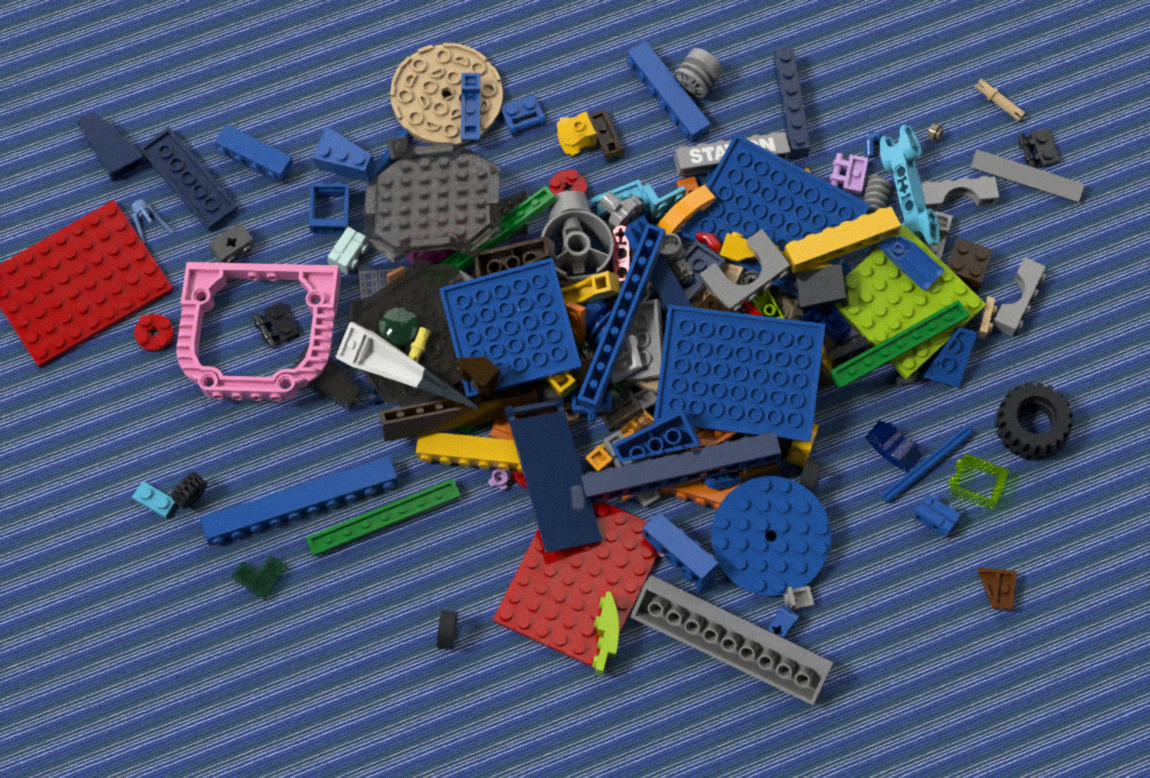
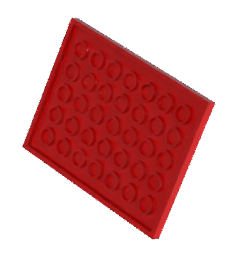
(78, 283)
(560, 591)

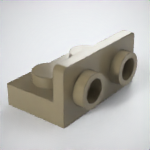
(787, 305)

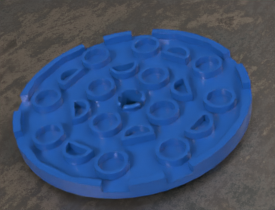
(764, 506)

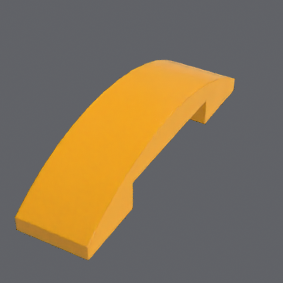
(686, 208)
(600, 458)

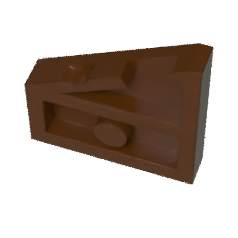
(999, 587)

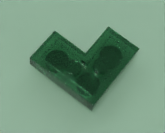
(260, 581)

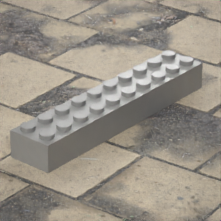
(731, 639)

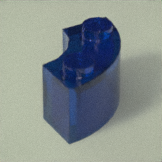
(893, 446)

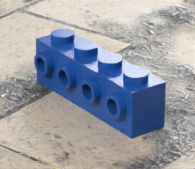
(253, 153)

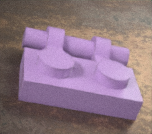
(855, 173)

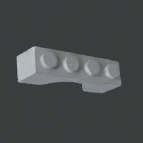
(981, 191)
(1010, 315)

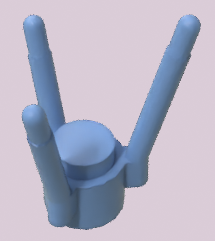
(143, 211)

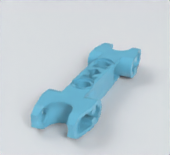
(901, 160)

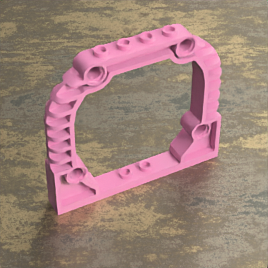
(206, 279)

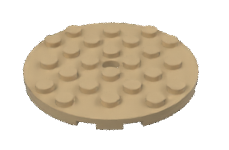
(423, 79)

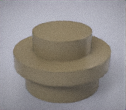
(935, 132)

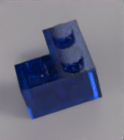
(835, 324)

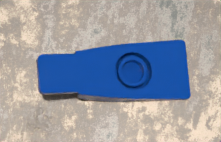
(911, 260)

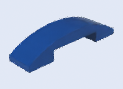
(470, 107)

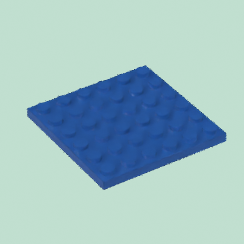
(514, 322)

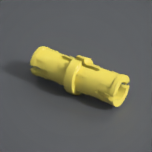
(418, 345)

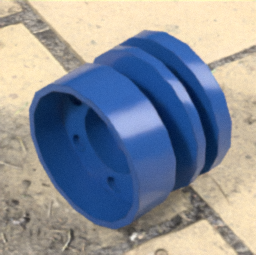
(596, 320)

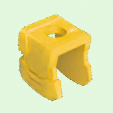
(576, 133)

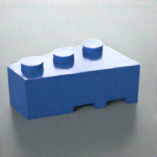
(343, 157)

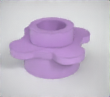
(505, 476)

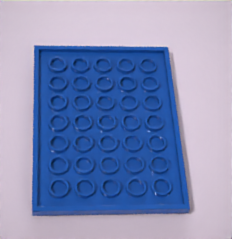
(773, 195)
(740, 372)

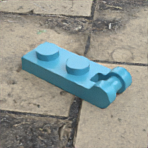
(623, 192)

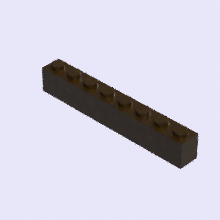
(448, 414)

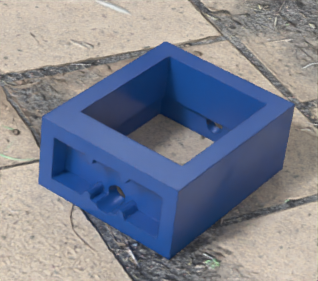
(329, 226)

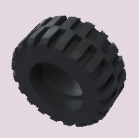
(1048, 402)

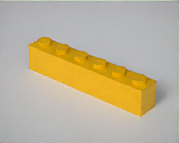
(842, 239)
(468, 451)

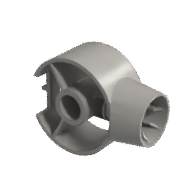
(573, 216)

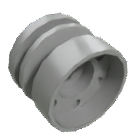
(698, 72)

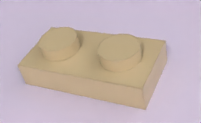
(985, 324)

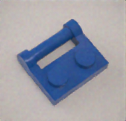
(520, 110)

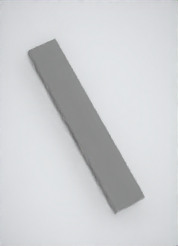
(1027, 175)

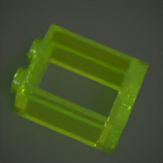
(982, 466)

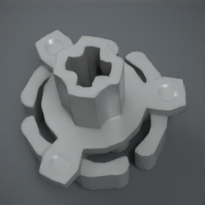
(621, 211)

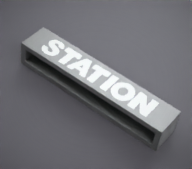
(704, 156)

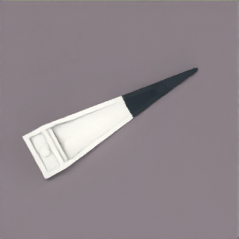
(373, 354)

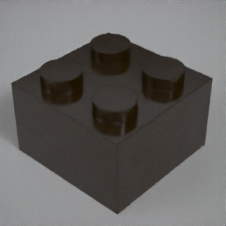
(969, 262)

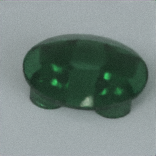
(398, 326)

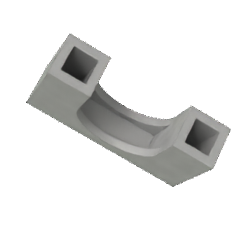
(733, 295)

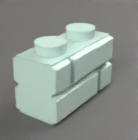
(348, 250)

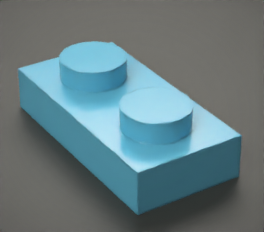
(154, 500)

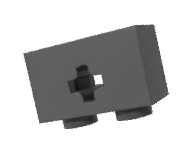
(235, 236)

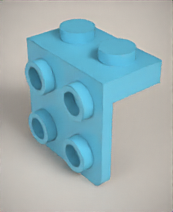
(658, 207)

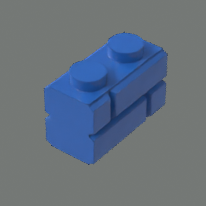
(937, 515)

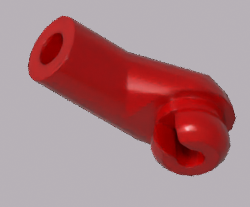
(710, 239)

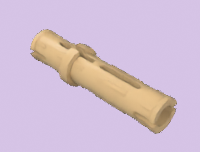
(993, 94)

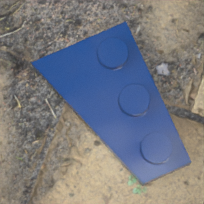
(952, 358)

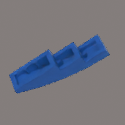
(635, 230)

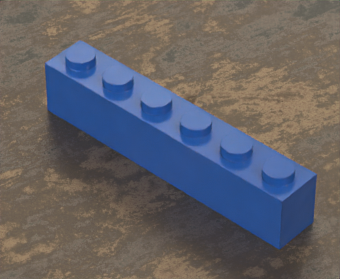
(668, 92)

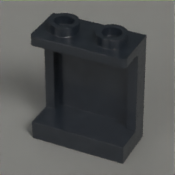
(821, 288)

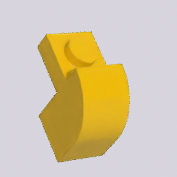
(801, 449)

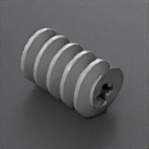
(876, 193)

